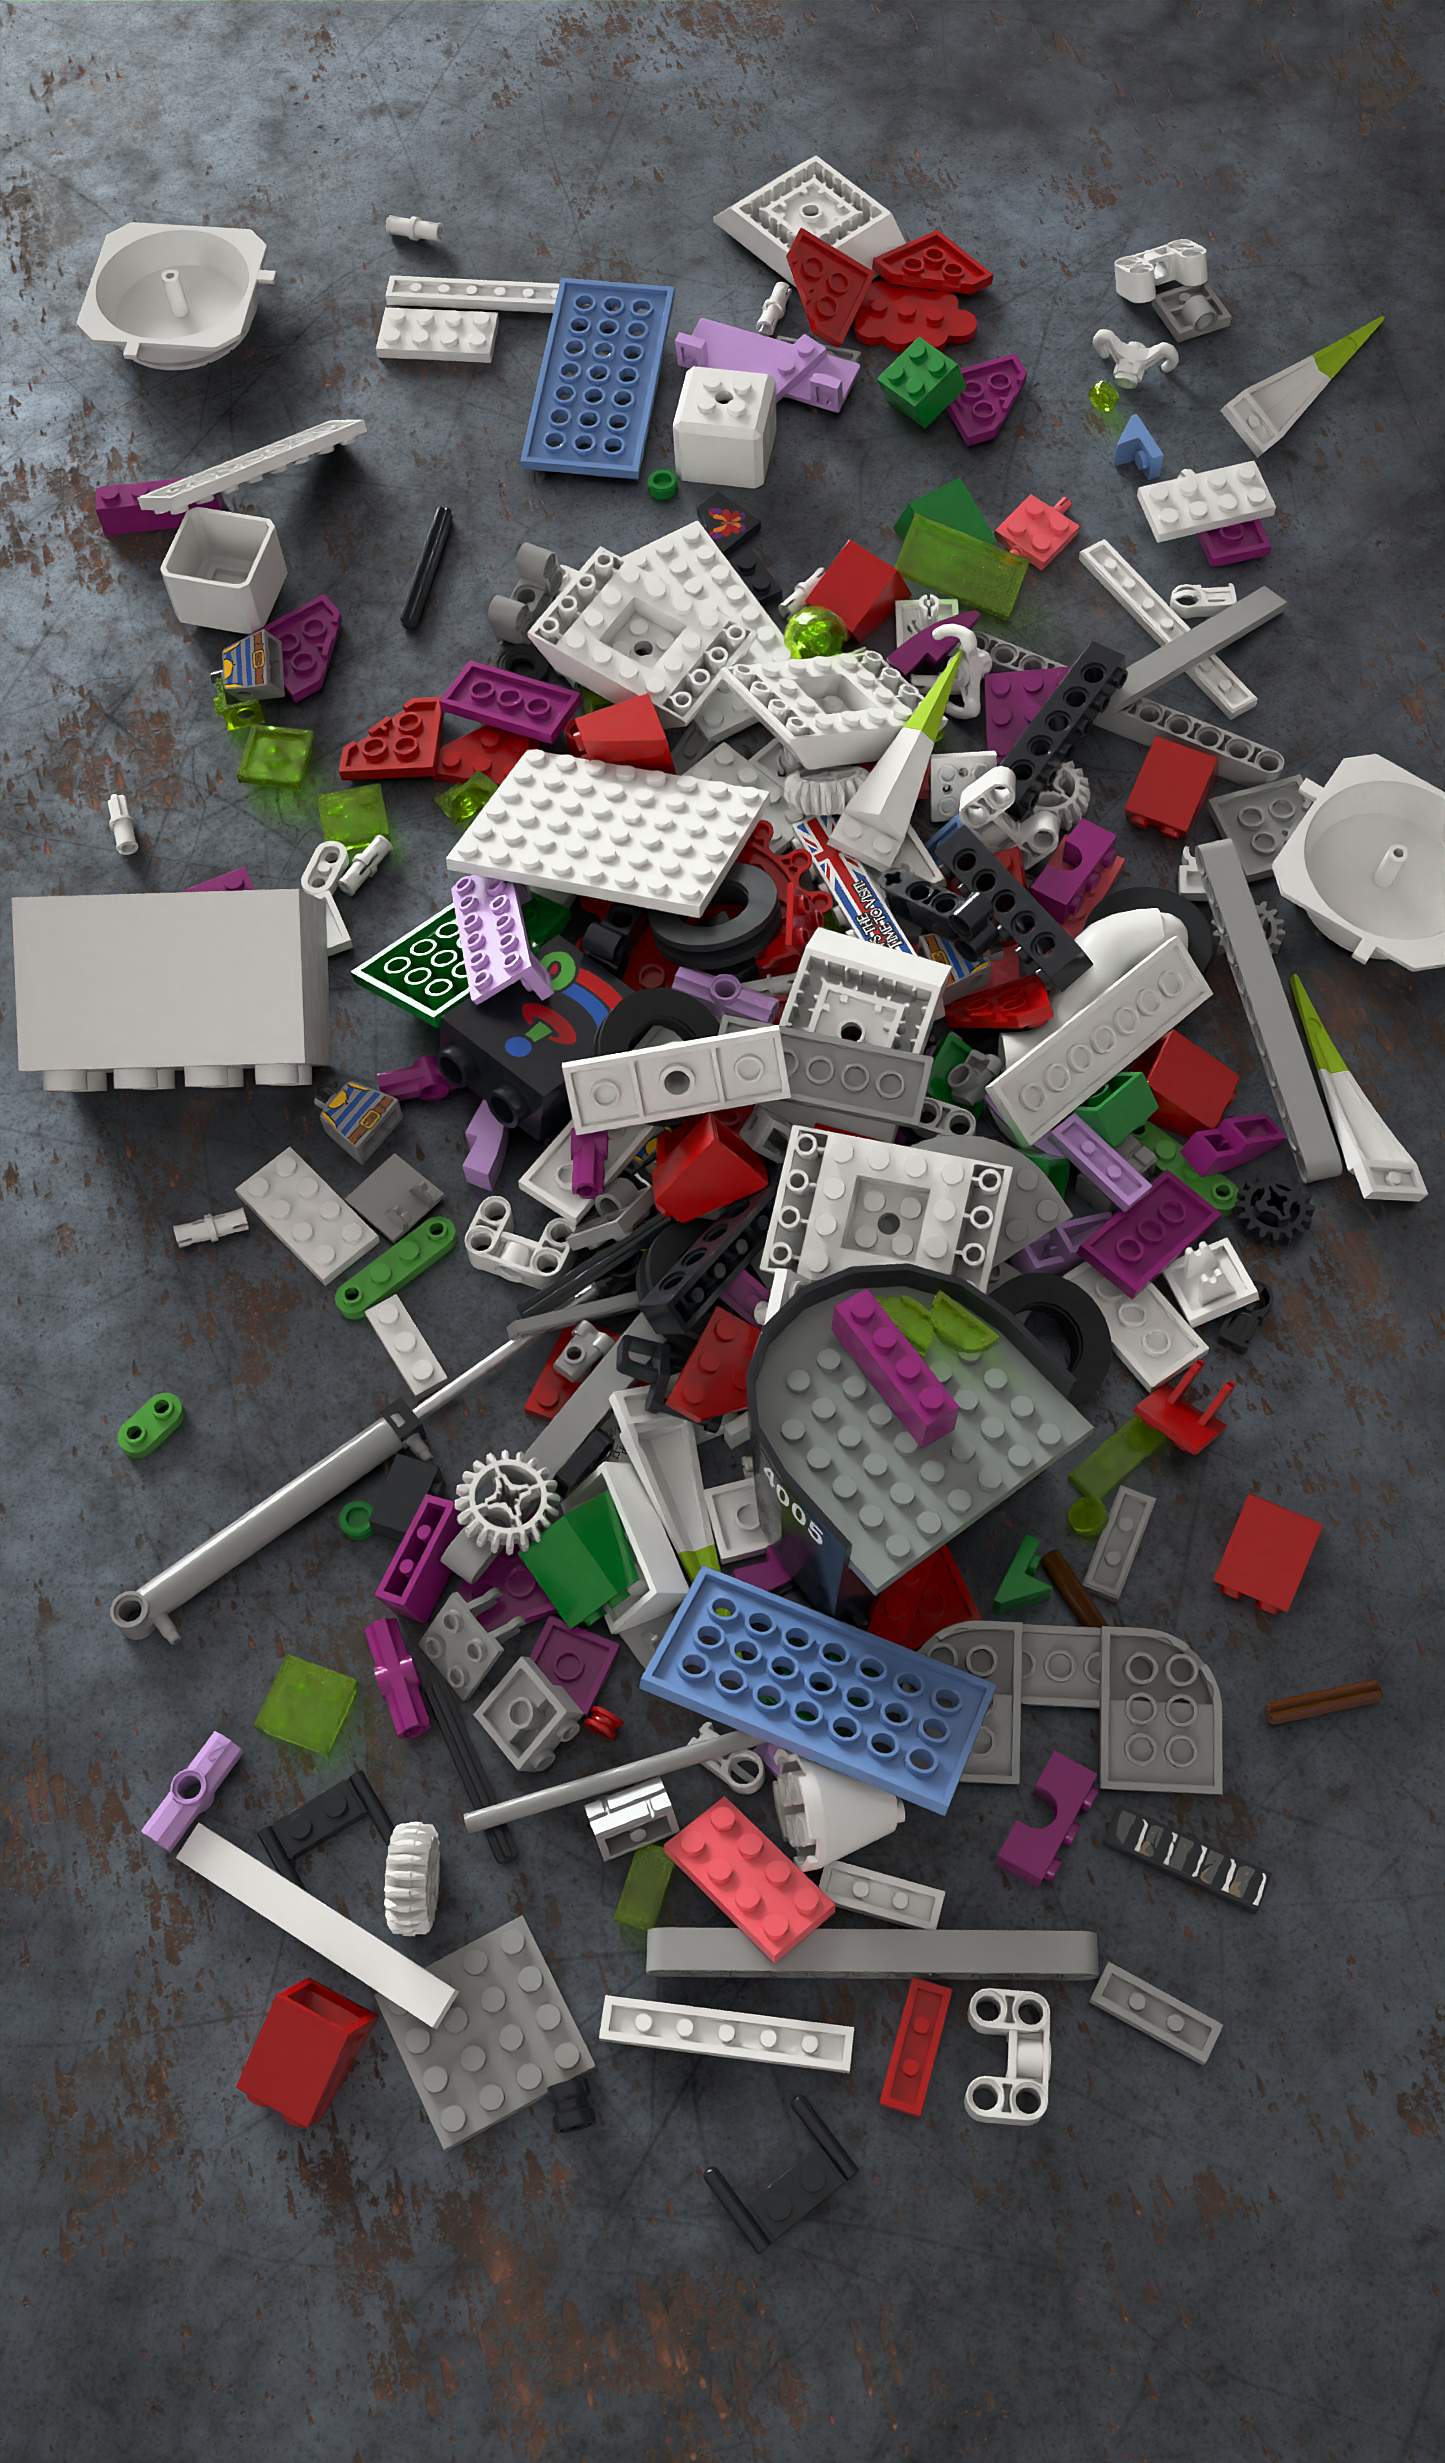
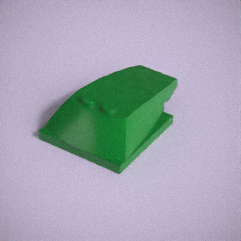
(427, 966)

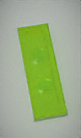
(1116, 1458)

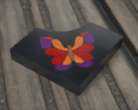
(727, 523)

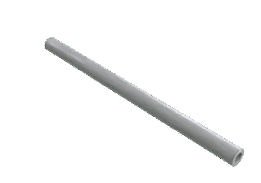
(609, 1780)

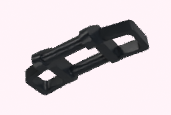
(656, 1374)

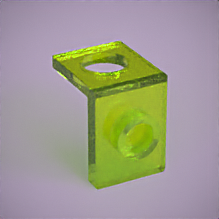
(230, 711)
(463, 801)

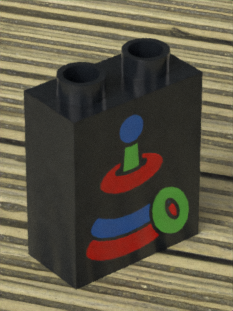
(516, 1043)

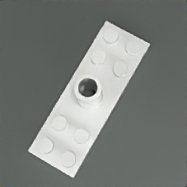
(676, 1080)

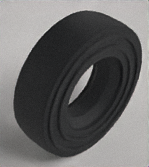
(524, 654)

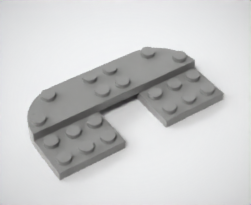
(1151, 1690)

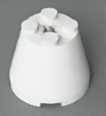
(828, 1811)

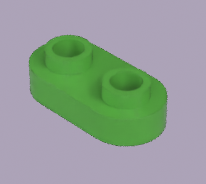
(153, 1425)

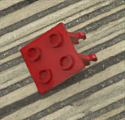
(801, 923)
(1179, 1419)

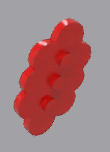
(904, 313)

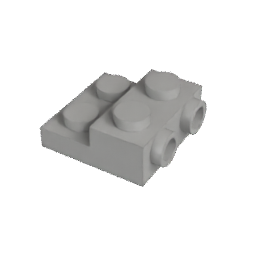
(529, 1716)

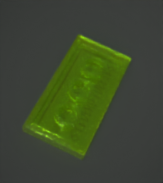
(961, 566)

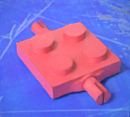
(1037, 530)

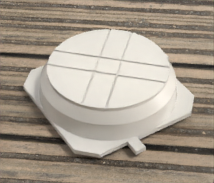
(174, 293)
(1371, 863)

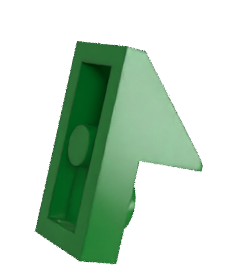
(1018, 1586)

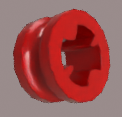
(603, 1723)

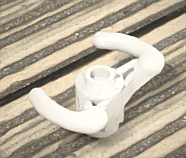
(1133, 358)
(972, 667)

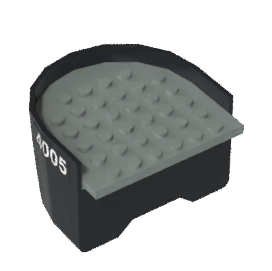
(842, 1477)

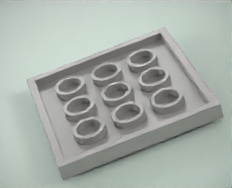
(498, 2040)

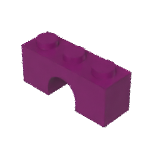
(1089, 852)
(1033, 1851)

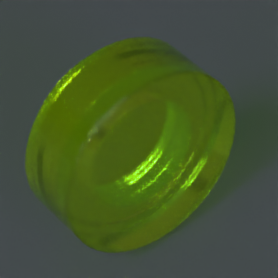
(1103, 396)
(1088, 1516)

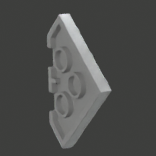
(1260, 822)

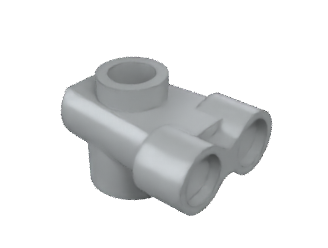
(973, 1076)
(587, 1348)

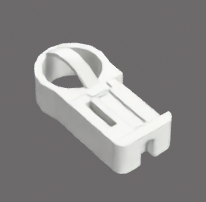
(1208, 600)
(725, 1764)

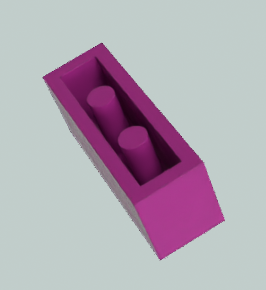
(415, 1572)

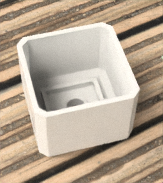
(725, 427)
(224, 570)

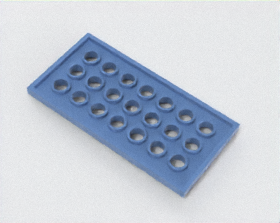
(611, 389)
(831, 1708)

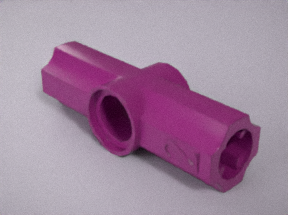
(420, 1080)
(588, 1158)
(397, 1678)

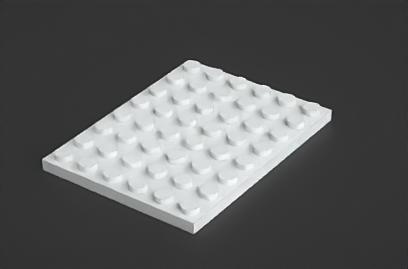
(611, 832)

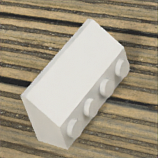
(660, 1577)

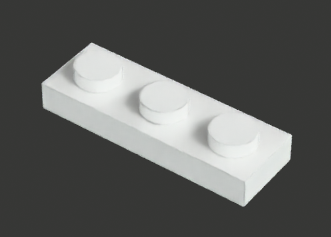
(407, 1347)
(882, 1896)

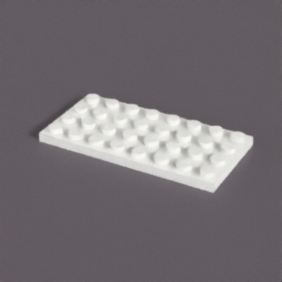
(698, 568)

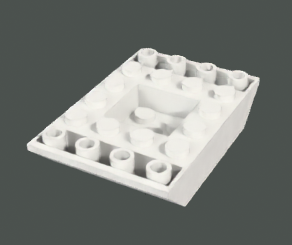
(834, 210)
(621, 608)
(828, 707)
(867, 987)
(844, 1185)

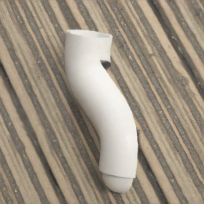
(1114, 948)

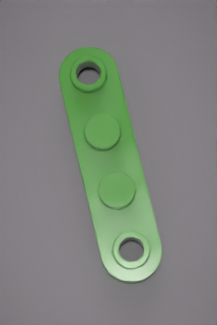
(1170, 1158)
(396, 1267)

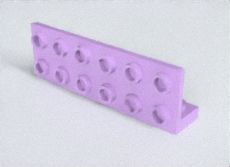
(739, 350)
(496, 937)

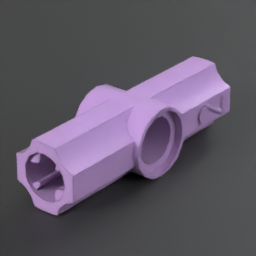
(741, 1000)
(176, 1812)

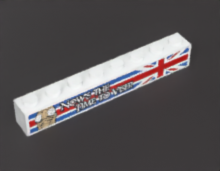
(853, 893)

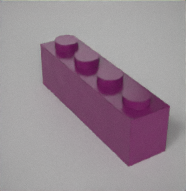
(121, 512)
(894, 1368)

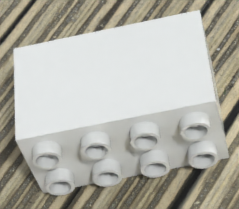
(171, 988)

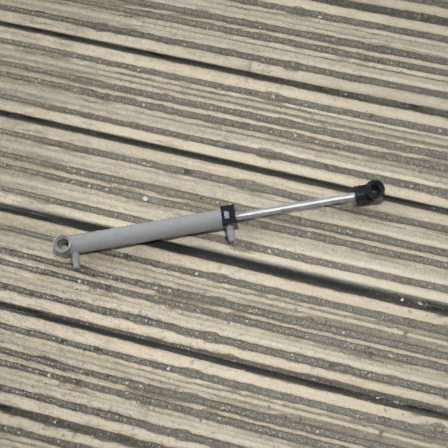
(272, 1517)

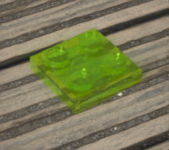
(276, 756)
(354, 815)
(306, 1704)

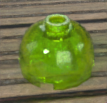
(815, 633)

